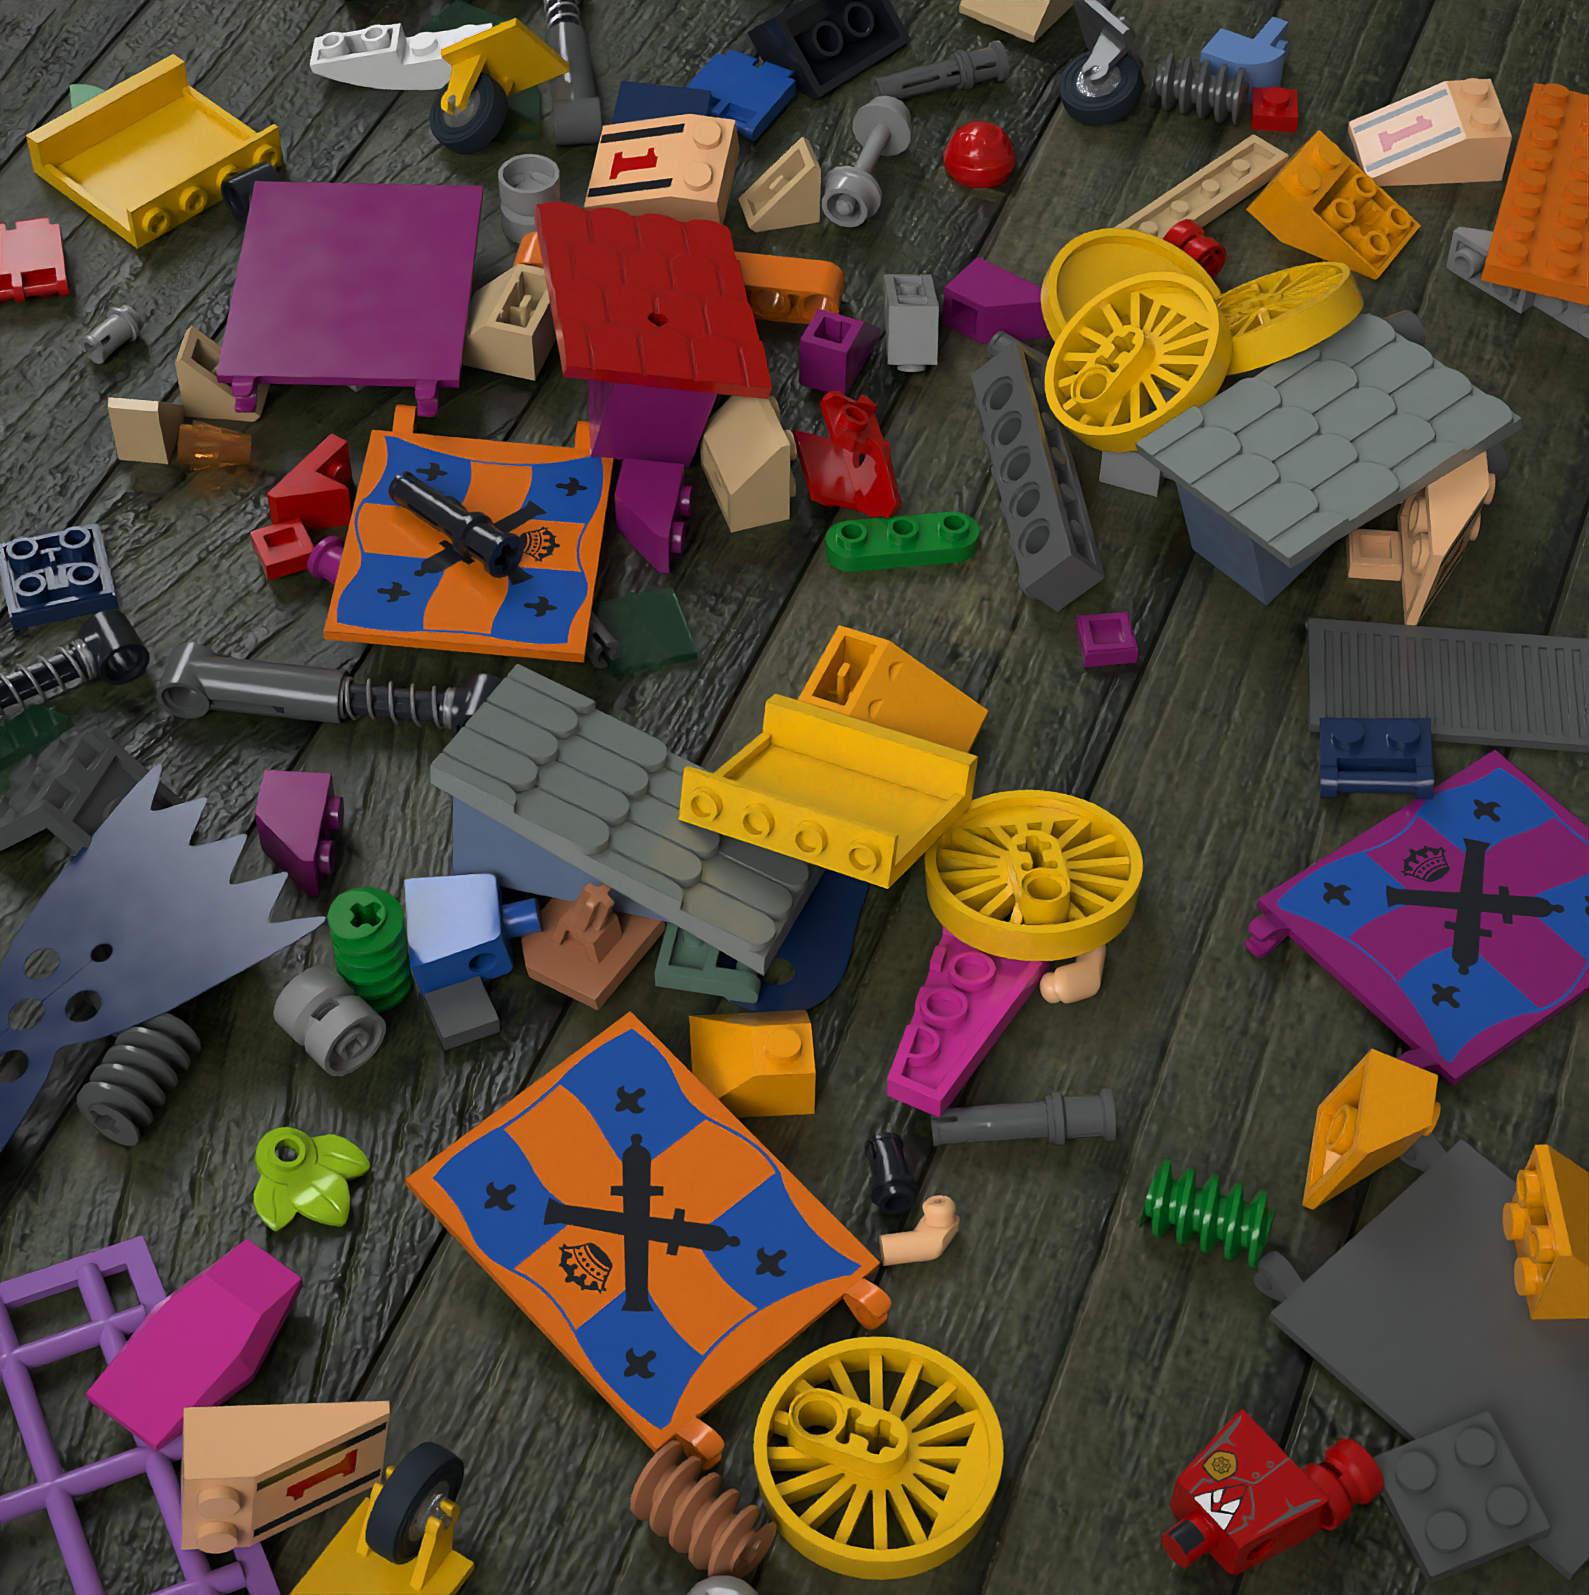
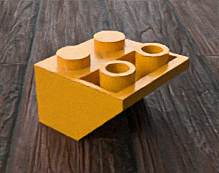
(1551, 1235)

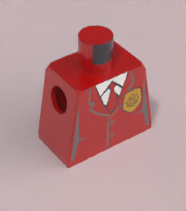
(1242, 1501)

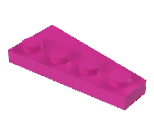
(957, 1021)

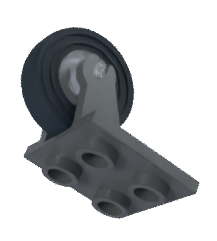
(1108, 78)

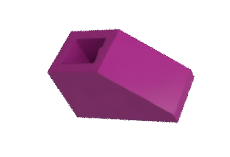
(993, 300)
(834, 351)
(650, 509)
(297, 824)

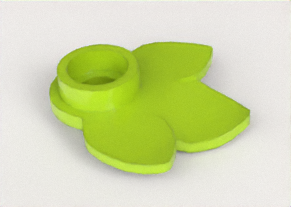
(309, 1184)

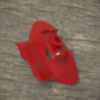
(833, 462)

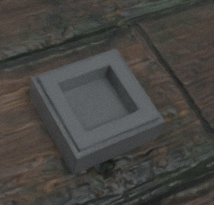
(462, 1013)

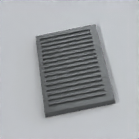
(1464, 680)

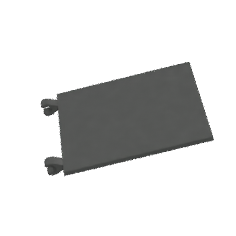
(1433, 1332)

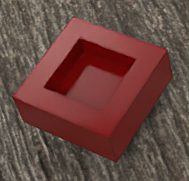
(1273, 109)
(282, 548)

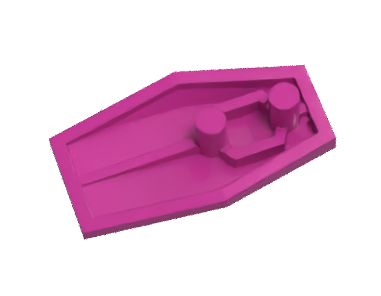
(198, 1344)

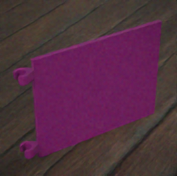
(352, 288)

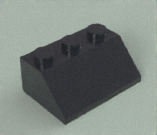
(829, 40)

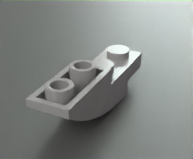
(1467, 260)

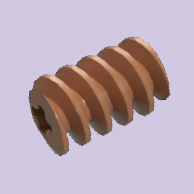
(695, 1518)

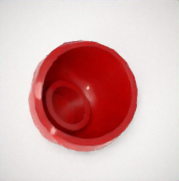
(979, 155)

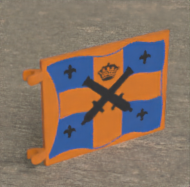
(412, 588)
(646, 1233)

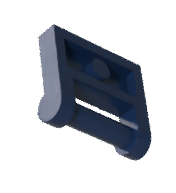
(1376, 756)

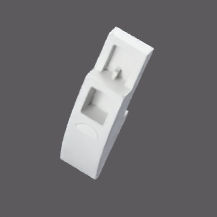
(387, 58)

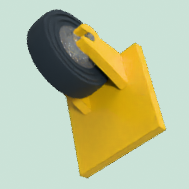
(482, 76)
(399, 1535)

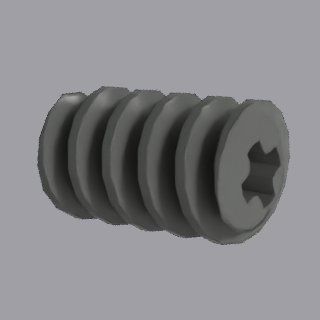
(1199, 89)
(135, 1075)

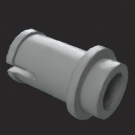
(114, 331)

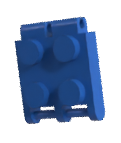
(745, 91)

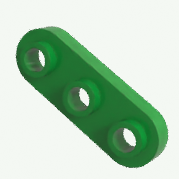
(902, 541)

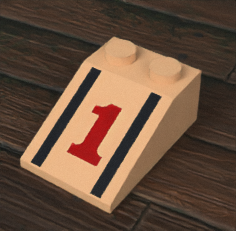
(1435, 136)
(666, 167)
(1437, 529)
(273, 1466)

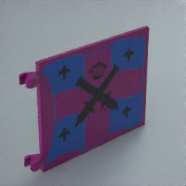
(1450, 916)

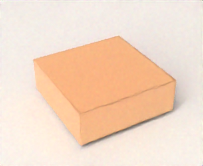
(1374, 554)

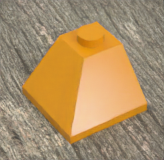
(756, 1061)
(1368, 1123)

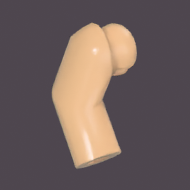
(1075, 980)
(927, 1239)

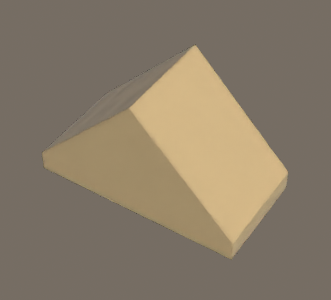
(786, 192)
(198, 382)
(145, 429)

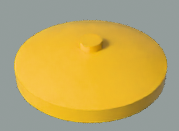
(1103, 259)

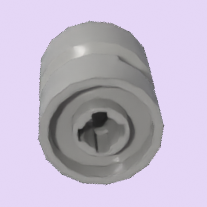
(523, 185)
(329, 1020)

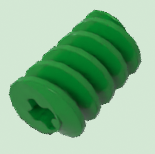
(371, 946)
(1208, 1213)

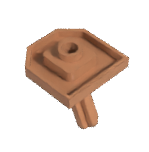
(588, 945)

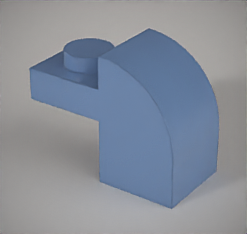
(1259, 56)

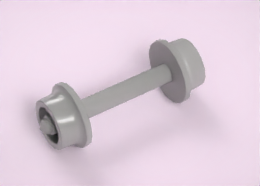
(852, 192)

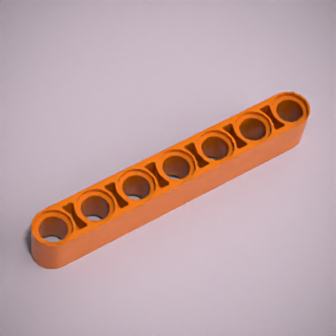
(774, 285)

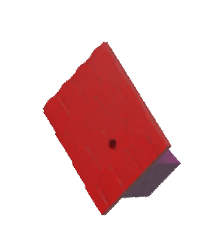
(651, 323)

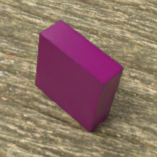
(1106, 639)

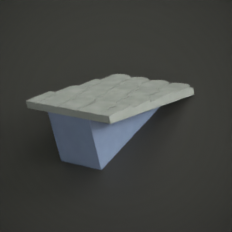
(1319, 449)
(577, 797)

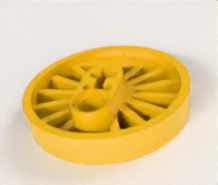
(1288, 312)
(1135, 358)
(1033, 859)
(906, 1470)

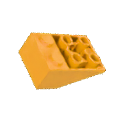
(1333, 210)
(892, 689)

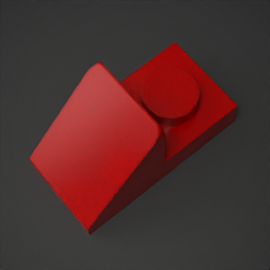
(316, 488)

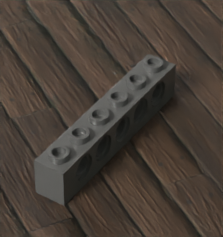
(1036, 479)

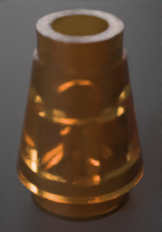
(211, 446)

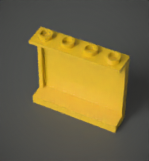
(148, 152)
(833, 792)

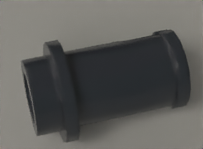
(893, 1186)

